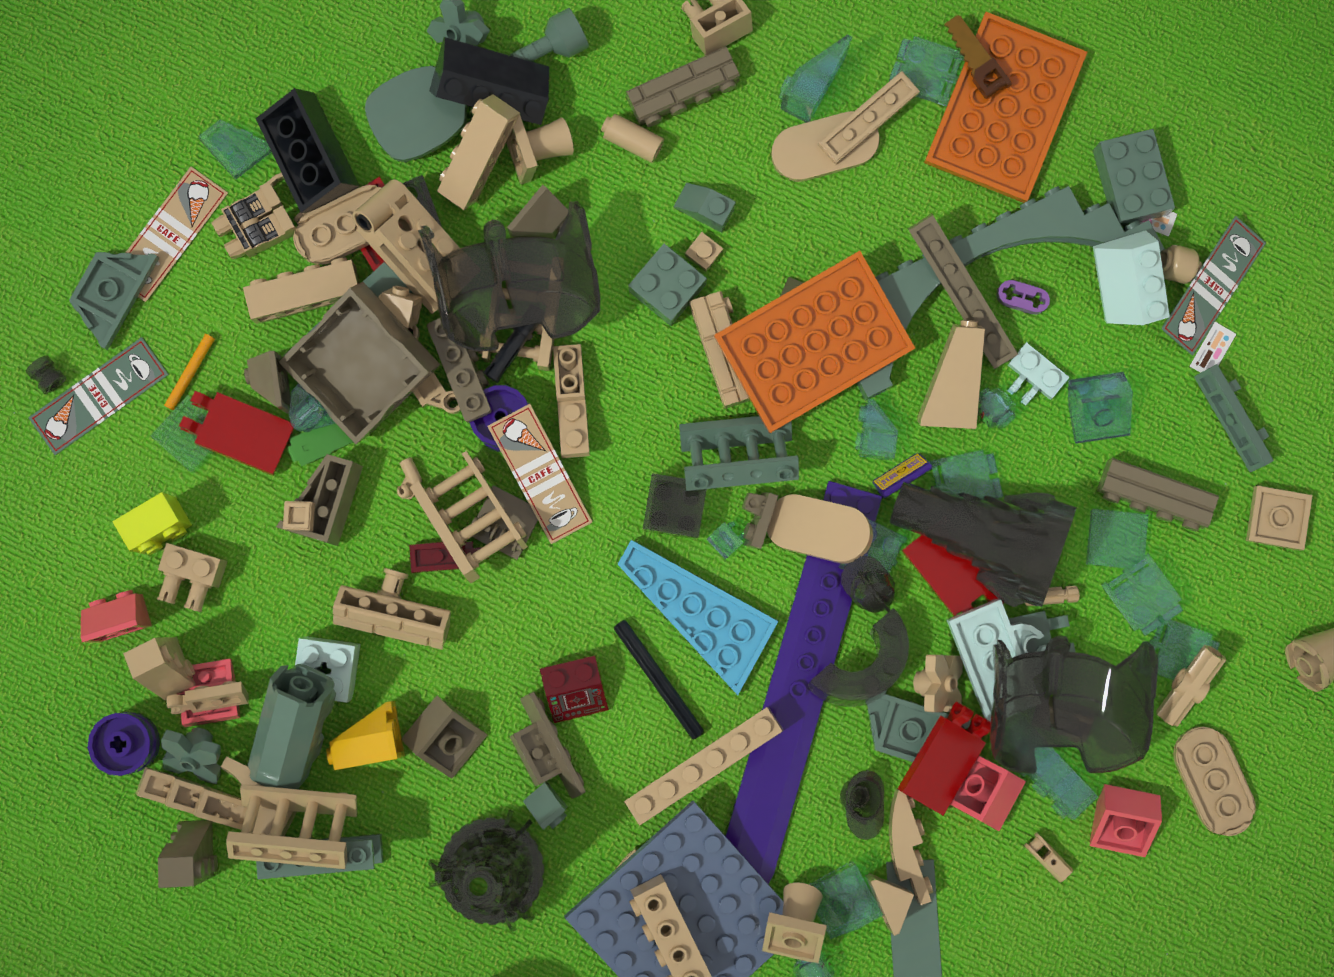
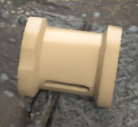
(392, 583)

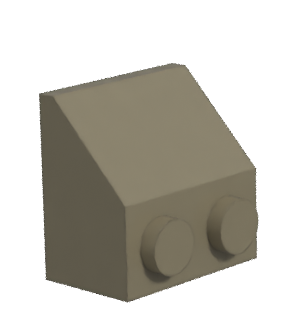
(443, 737)

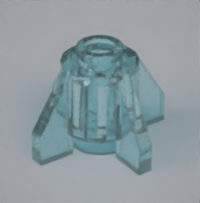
(306, 411)

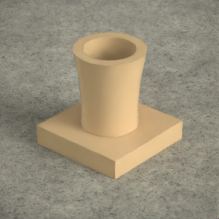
(537, 144)
(795, 932)

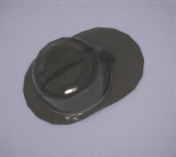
(868, 584)
(864, 804)

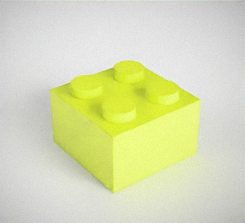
(152, 524)

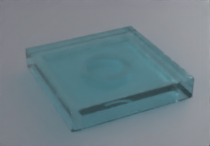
(180, 443)
(1116, 538)

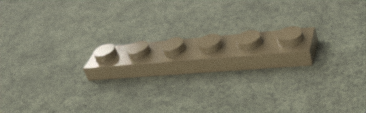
(961, 288)

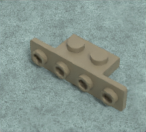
(462, 373)
(542, 750)

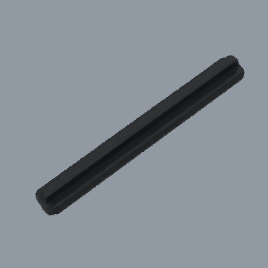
(658, 679)

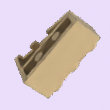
(161, 666)

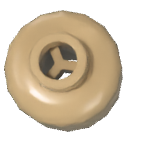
(1180, 264)

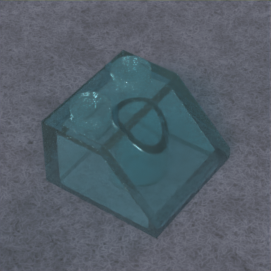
(1100, 407)
(845, 901)

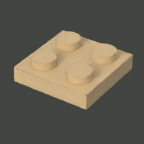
(1279, 518)

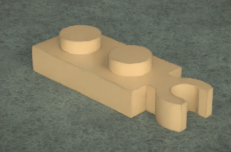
(209, 698)

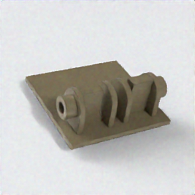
(517, 511)

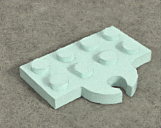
(976, 634)

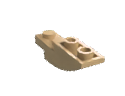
(571, 401)
(903, 835)

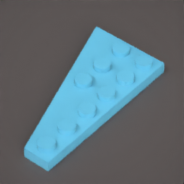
(712, 621)

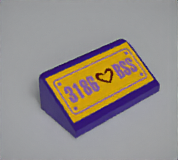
(903, 472)

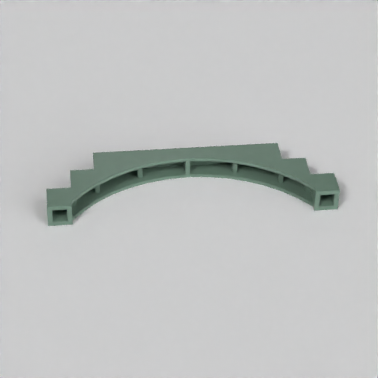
(1047, 220)

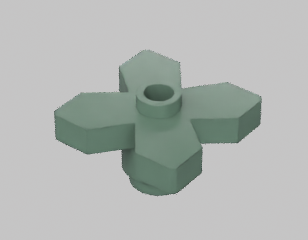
(458, 24)
(192, 754)

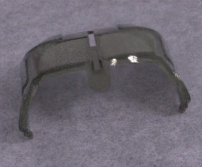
(545, 278)
(1095, 706)

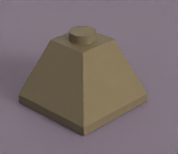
(539, 217)
(269, 379)

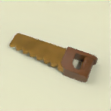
(977, 58)

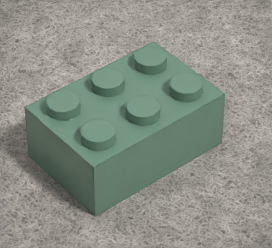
(1134, 177)

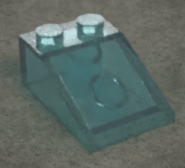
(810, 82)

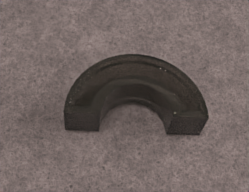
(875, 681)

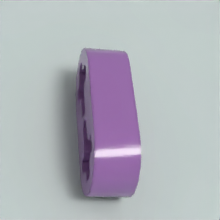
(1025, 291)

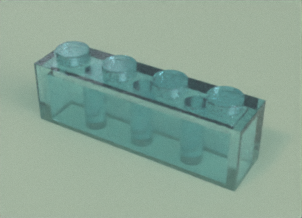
(1060, 784)

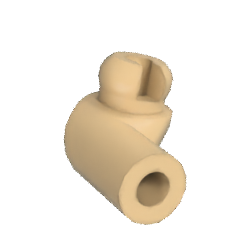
(411, 477)

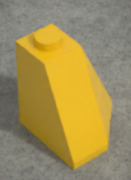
(369, 740)

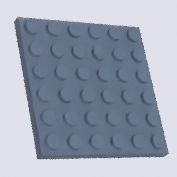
(712, 886)

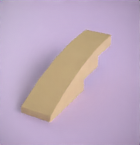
(192, 798)

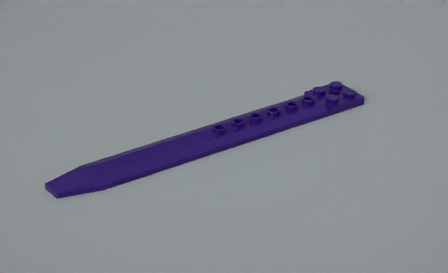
(806, 649)

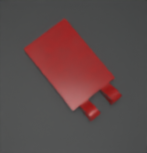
(239, 432)
(947, 575)
(945, 759)

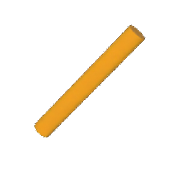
(189, 372)

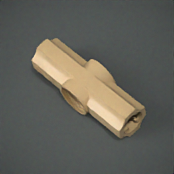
(1191, 685)

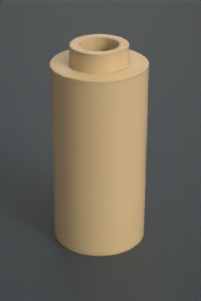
(632, 137)

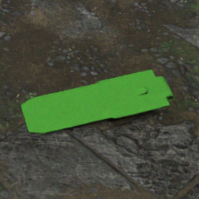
(317, 443)

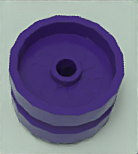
(503, 402)
(107, 748)

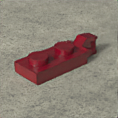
(435, 557)

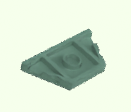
(110, 291)
(901, 726)

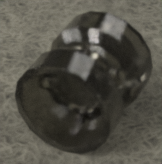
(45, 374)

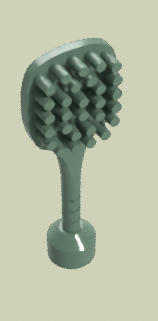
(415, 122)

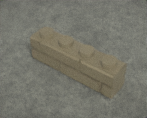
(682, 87)
(1158, 494)

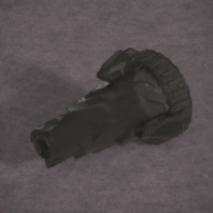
(1009, 540)
(504, 857)

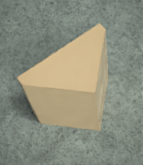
(892, 901)

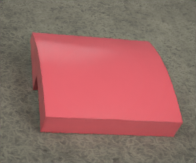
(210, 675)

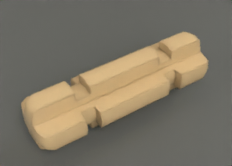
(1058, 595)

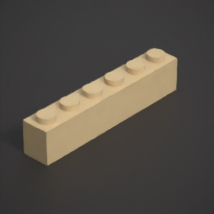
(703, 766)

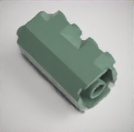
(291, 726)

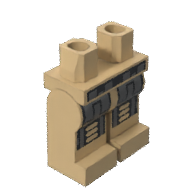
(256, 221)

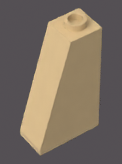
(956, 381)

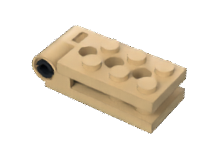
(391, 228)

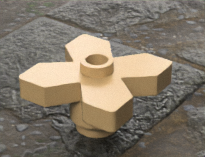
(939, 682)

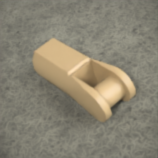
(1051, 860)

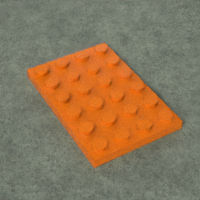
(1008, 135)
(814, 341)

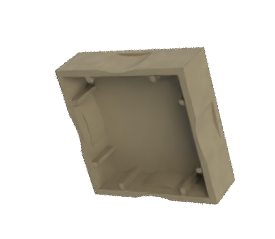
(359, 362)

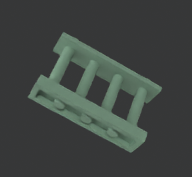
(733, 433)
(362, 854)

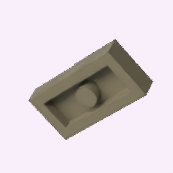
(762, 508)

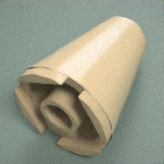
(1313, 659)

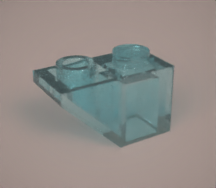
(878, 433)

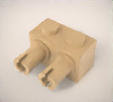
(718, 24)
(199, 568)

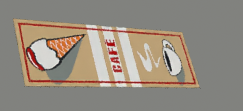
(176, 224)
(540, 473)

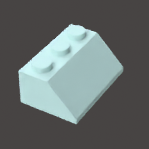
(1131, 280)

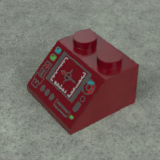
(574, 689)

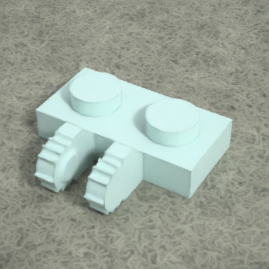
(1038, 372)

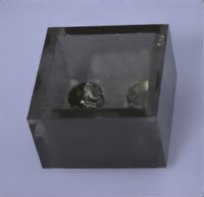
(672, 508)

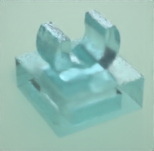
(725, 540)

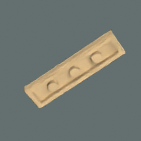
(868, 117)

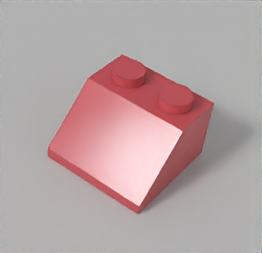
(114, 618)
(988, 793)
(1126, 820)

